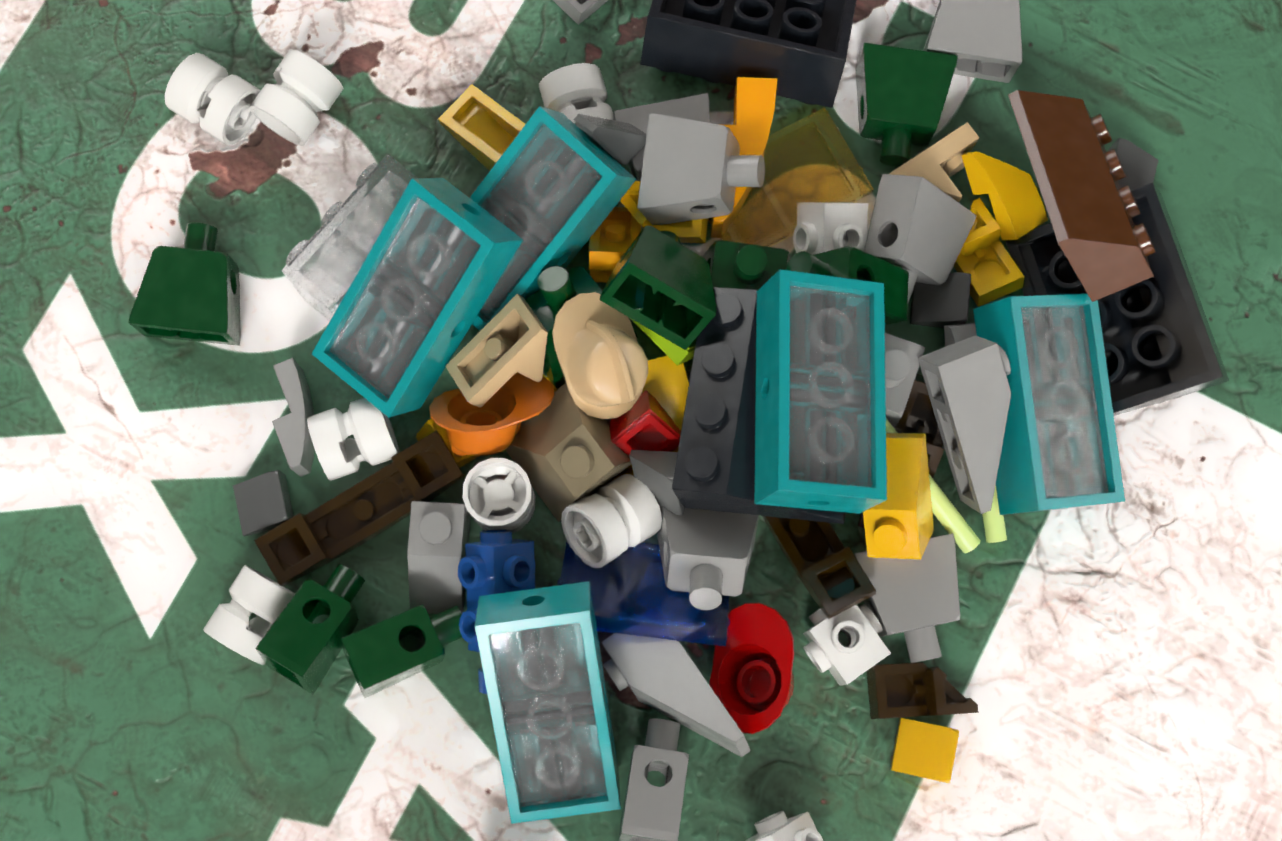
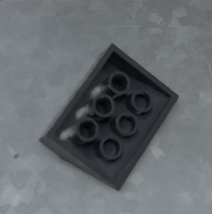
(728, 39)
(1151, 331)
(719, 417)

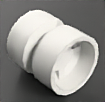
(576, 91)
(299, 94)
(208, 96)
(342, 456)
(499, 495)
(611, 520)
(249, 594)

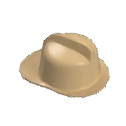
(599, 356)

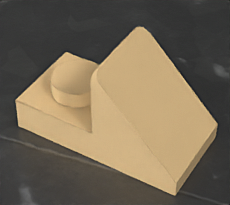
(942, 160)
(506, 345)

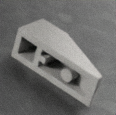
(971, 410)
(671, 683)

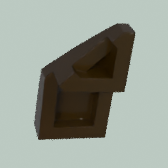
(913, 692)

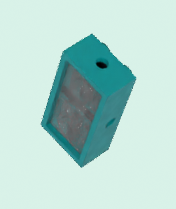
(553, 194)
(416, 295)
(820, 393)
(1060, 411)
(548, 702)

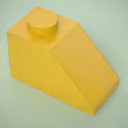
(905, 520)

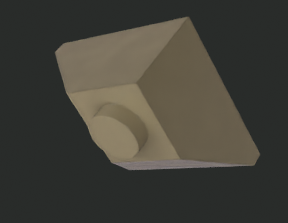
(566, 453)

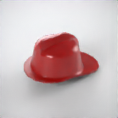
(754, 667)

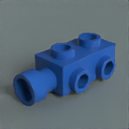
(489, 568)

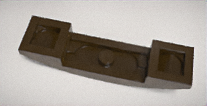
(359, 512)
(822, 563)

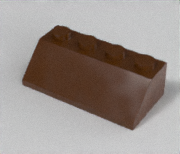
(1083, 192)

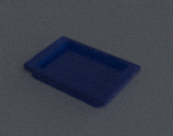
(634, 599)

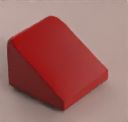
(645, 427)

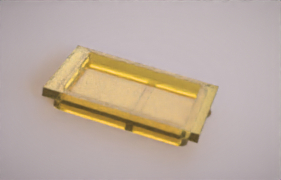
(801, 165)

